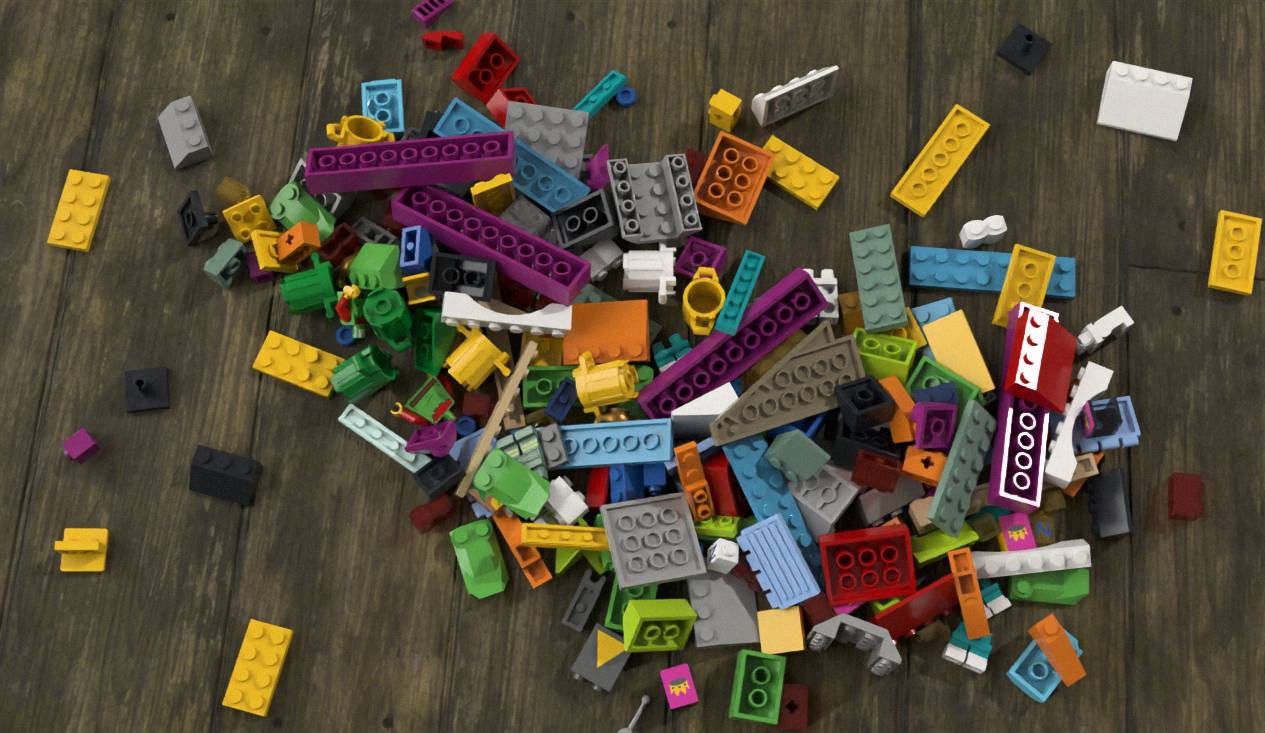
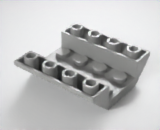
(654, 199)
(824, 494)
(865, 635)

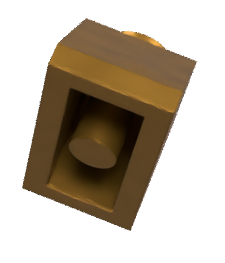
(850, 312)

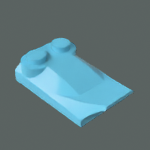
(384, 102)
(1035, 673)

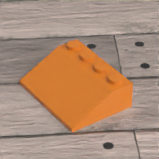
(732, 179)
(609, 332)

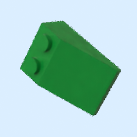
(431, 339)

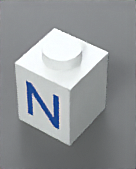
(722, 556)

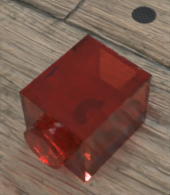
(478, 406)

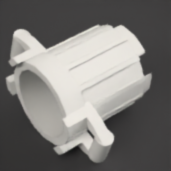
(650, 271)

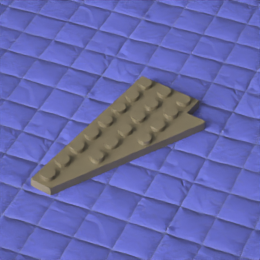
(794, 387)

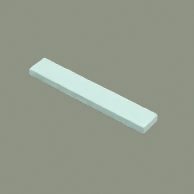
(382, 438)

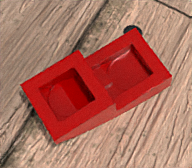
(439, 39)

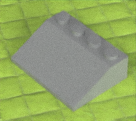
(723, 610)

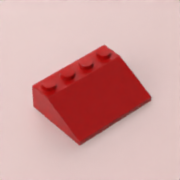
(1041, 361)
(867, 564)
(919, 609)

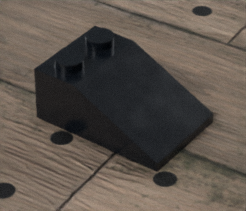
(587, 220)
(461, 275)

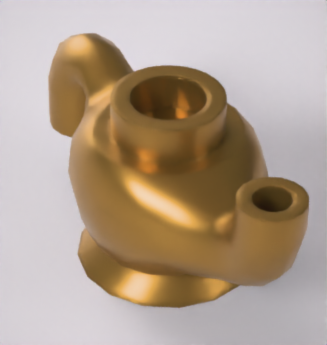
(345, 270)
(615, 415)

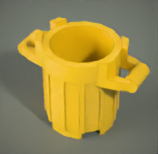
(358, 130)
(703, 301)
(475, 359)
(604, 383)

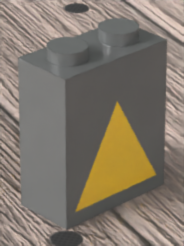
(601, 660)

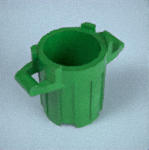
(311, 289)
(389, 318)
(364, 373)

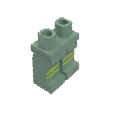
(526, 449)

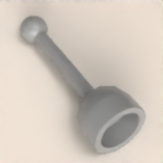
(645, 700)

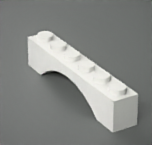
(462, 309)
(1061, 461)
(1048, 558)

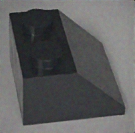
(864, 403)

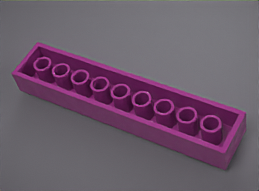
(410, 163)
(489, 237)
(726, 356)
(1018, 438)

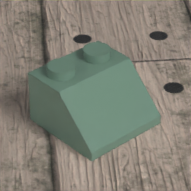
(227, 263)
(796, 455)

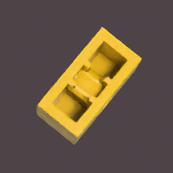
(724, 110)

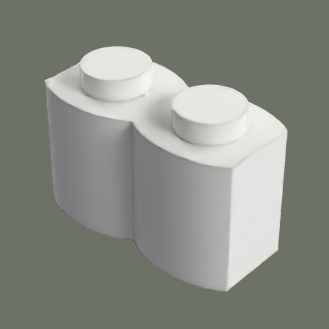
(986, 231)
(603, 257)
(565, 503)

